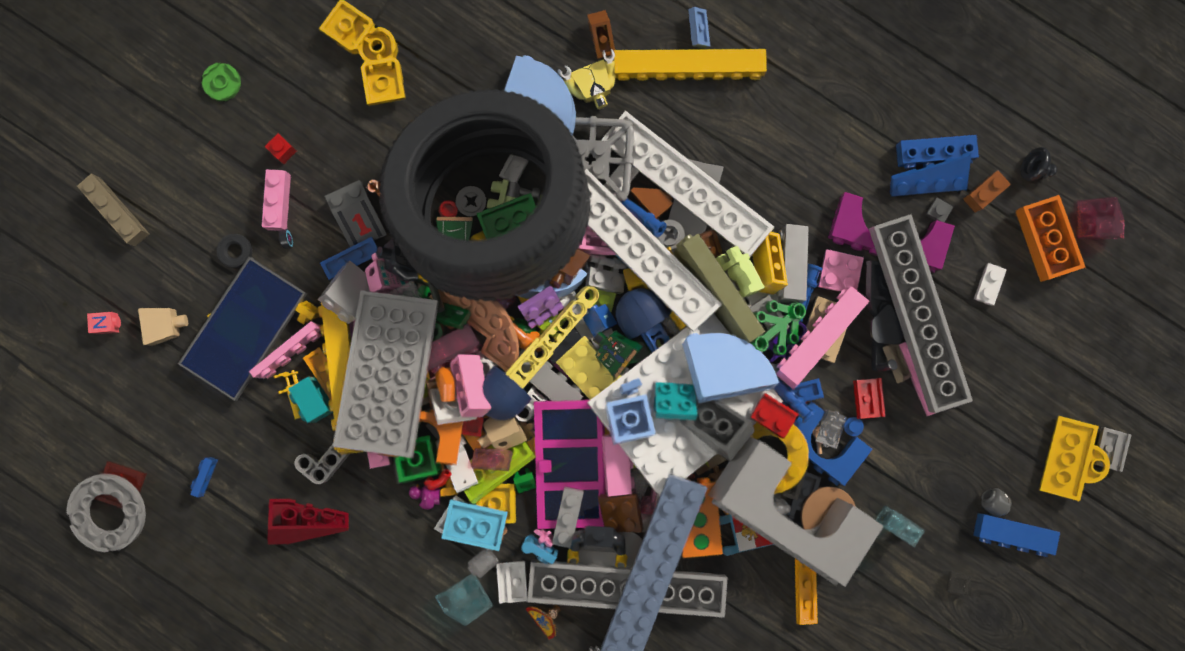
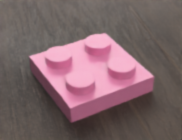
(840, 271)

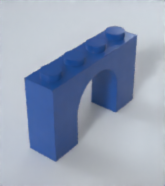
(843, 465)

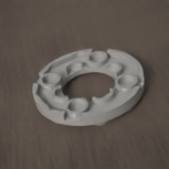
(82, 524)

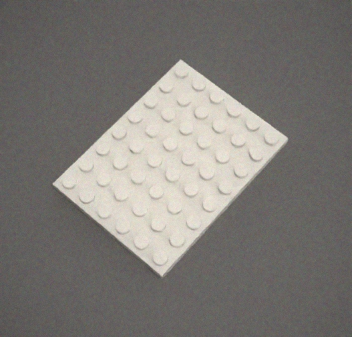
(673, 446)

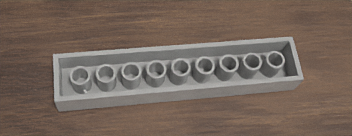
(920, 314)
(602, 587)

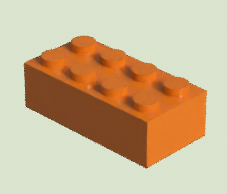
(1050, 238)

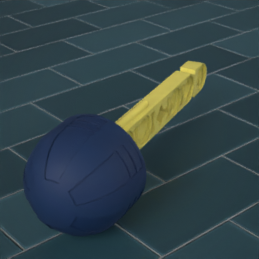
(506, 390)

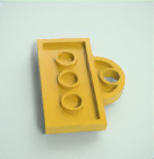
(1072, 459)

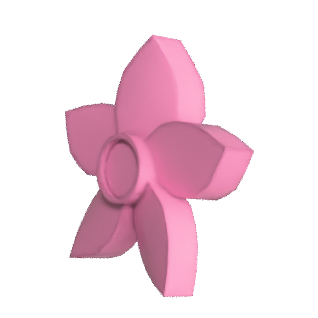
(545, 537)

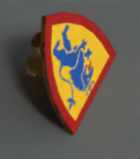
(545, 620)

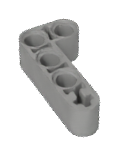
(322, 464)

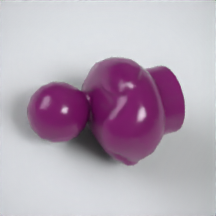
(428, 497)

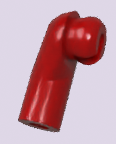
(439, 482)

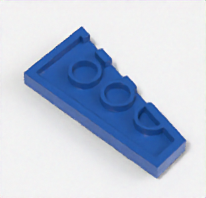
(942, 177)

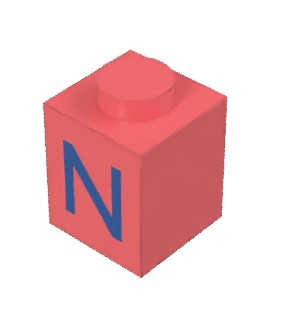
(103, 323)

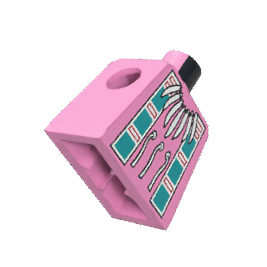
(379, 278)

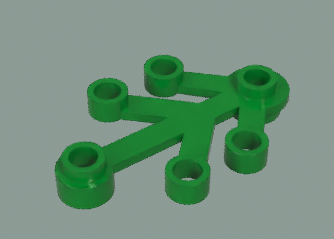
(780, 326)

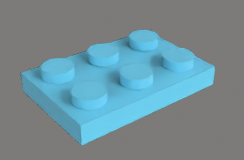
(474, 525)

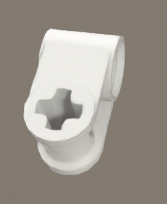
(530, 406)

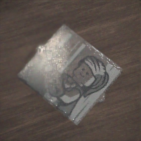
(831, 429)

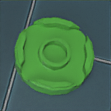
(221, 82)

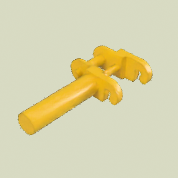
(295, 408)

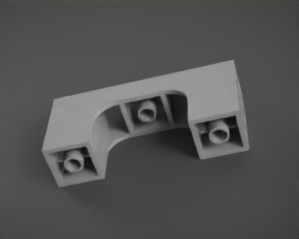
(829, 549)

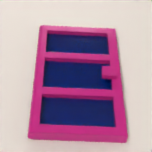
(568, 456)

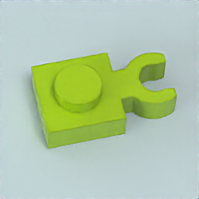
(604, 298)

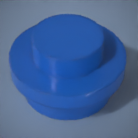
(853, 426)

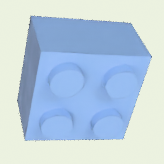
(629, 419)

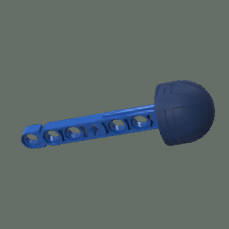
(640, 314)

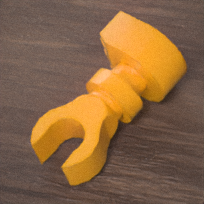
(449, 490)

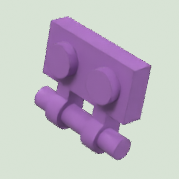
(539, 303)

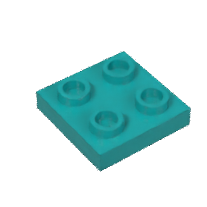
(675, 401)

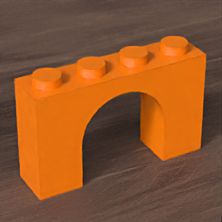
(450, 438)

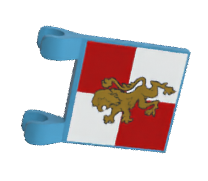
(744, 537)

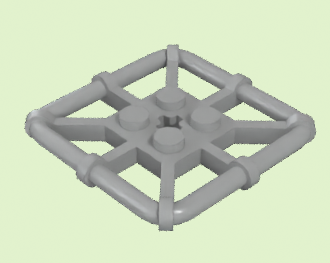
(602, 152)

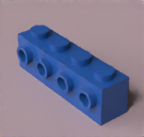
(935, 150)

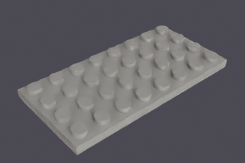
(386, 374)

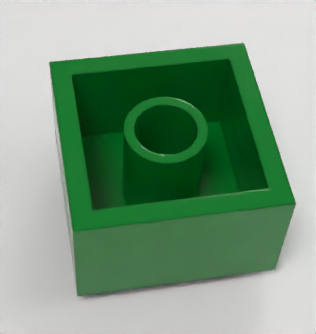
(423, 462)

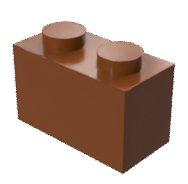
(986, 191)

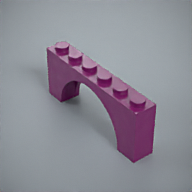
(850, 229)

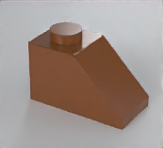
(601, 33)
(652, 200)

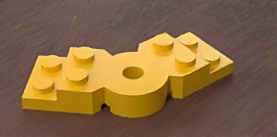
(357, 35)

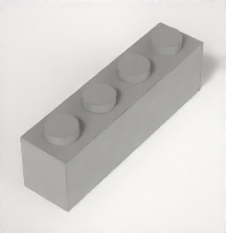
(795, 254)
(552, 384)

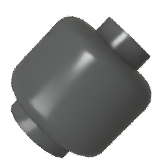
(996, 502)

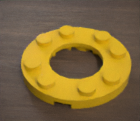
(797, 455)

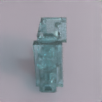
(900, 526)

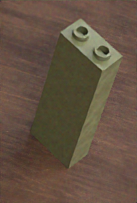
(734, 311)

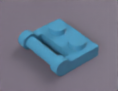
(544, 553)

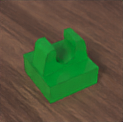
(524, 482)

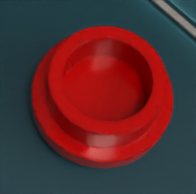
(448, 209)

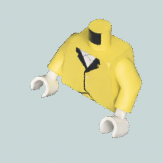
(592, 81)

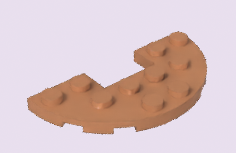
(493, 323)

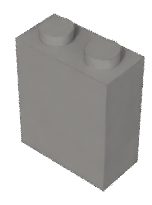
(344, 292)

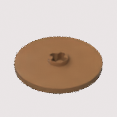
(819, 503)

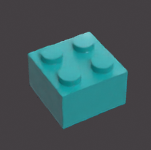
(310, 399)

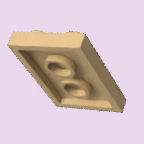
(817, 311)

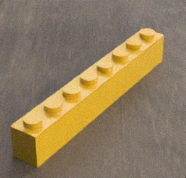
(690, 63)
(337, 349)

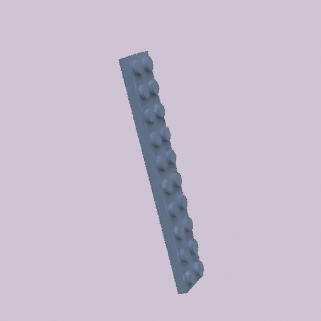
(654, 565)

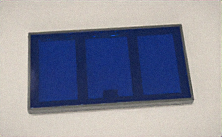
(242, 328)

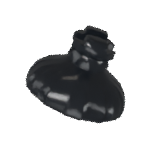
(1037, 165)

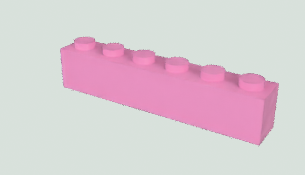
(821, 338)

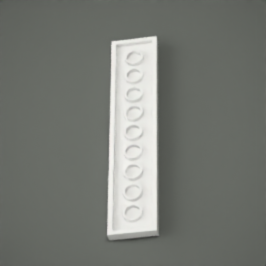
(693, 188)
(649, 257)

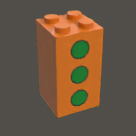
(705, 533)

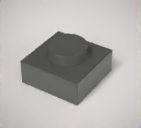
(939, 210)

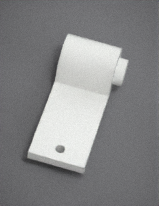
(462, 474)

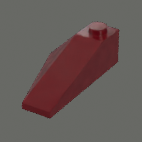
(298, 522)

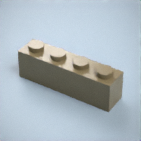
(113, 210)

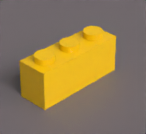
(770, 264)

